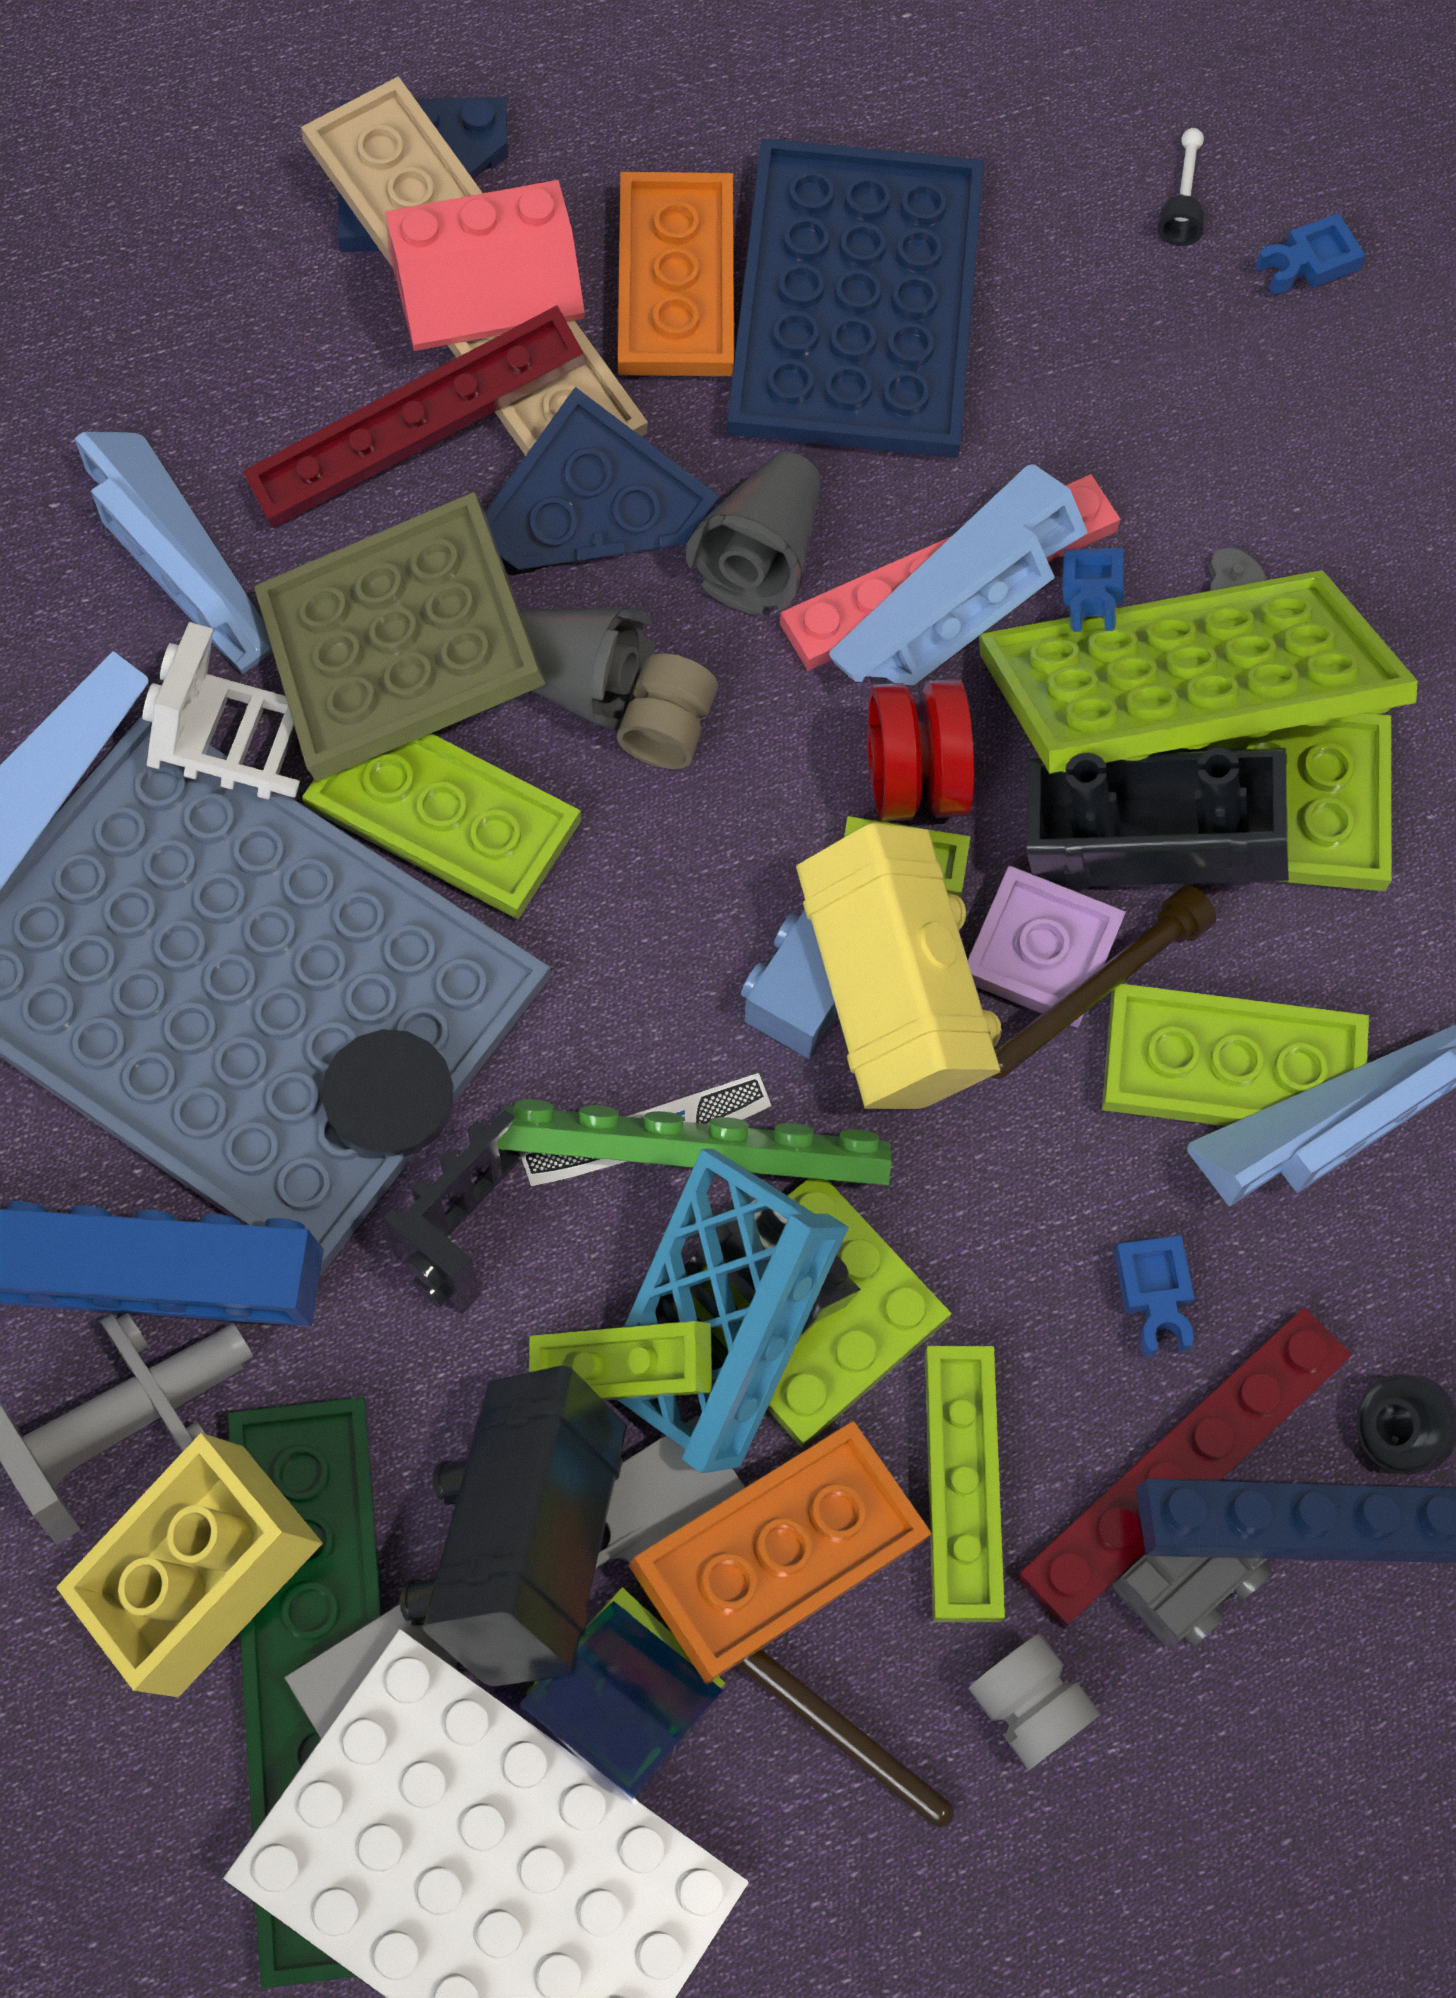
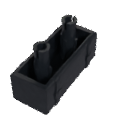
(1160, 819)
(522, 1529)

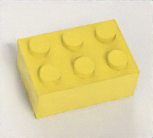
(188, 1566)

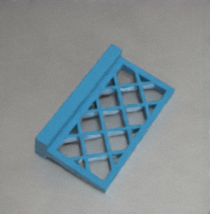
(769, 1325)

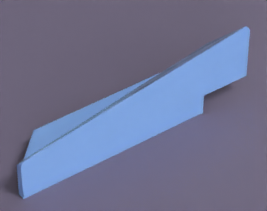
(169, 542)
(966, 583)
(58, 753)
(1328, 1122)

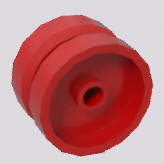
(920, 750)

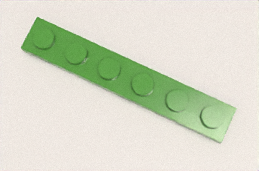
(668, 1140)

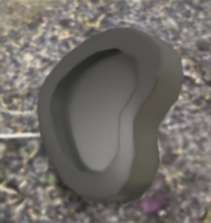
(1233, 568)

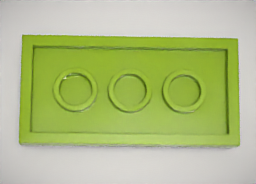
(452, 818)
(1220, 1054)

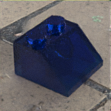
(623, 1702)

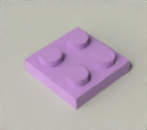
(1041, 941)

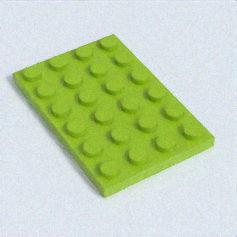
(1195, 671)

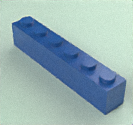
(158, 1265)

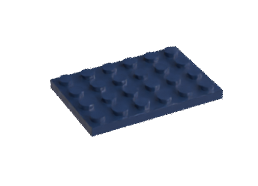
(857, 298)

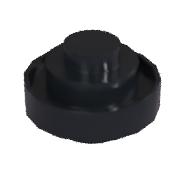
(1407, 1424)

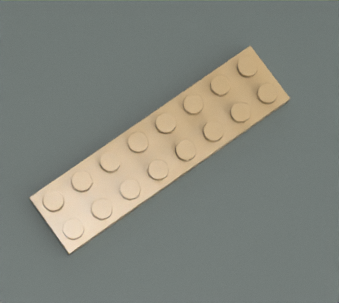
(392, 157)

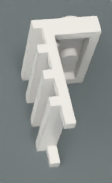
(189, 709)

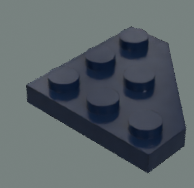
(473, 131)
(593, 493)

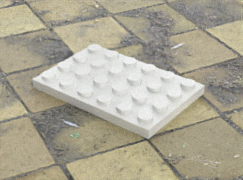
(477, 1855)

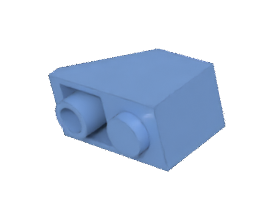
(792, 993)

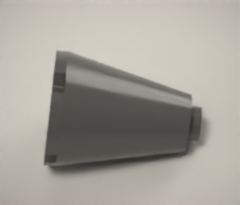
(759, 536)
(590, 658)

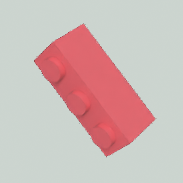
(483, 263)

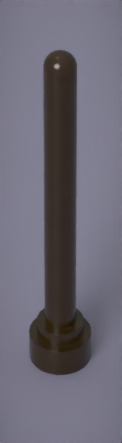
(1182, 917)
(848, 1738)

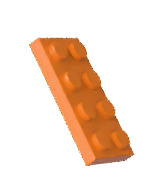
(676, 274)
(779, 1551)

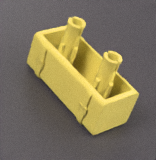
(898, 968)

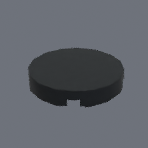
(388, 1094)

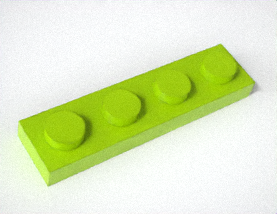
(964, 1484)

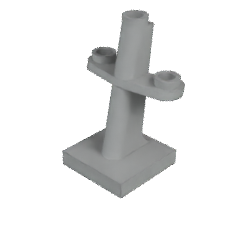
(55, 1449)

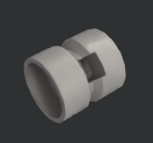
(1034, 1701)

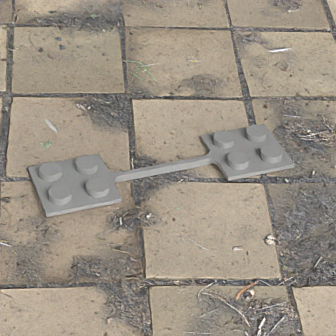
(648, 1503)

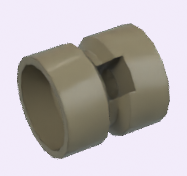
(667, 711)

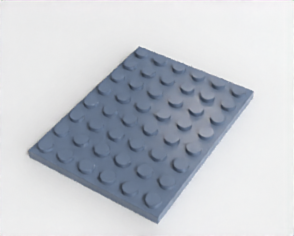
(204, 959)

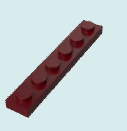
(415, 416)
(1201, 1447)

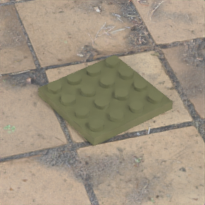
(397, 636)

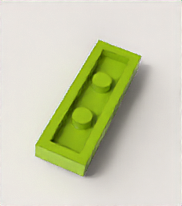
(632, 1360)

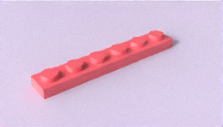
(826, 619)

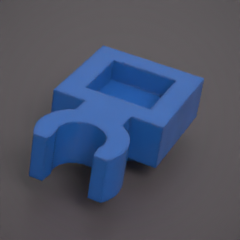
(1316, 251)
(1093, 584)
(1156, 1282)

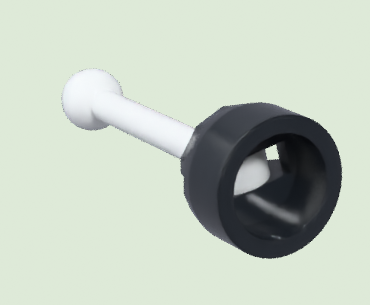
(1182, 216)

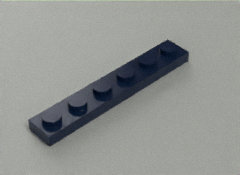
(1297, 1521)

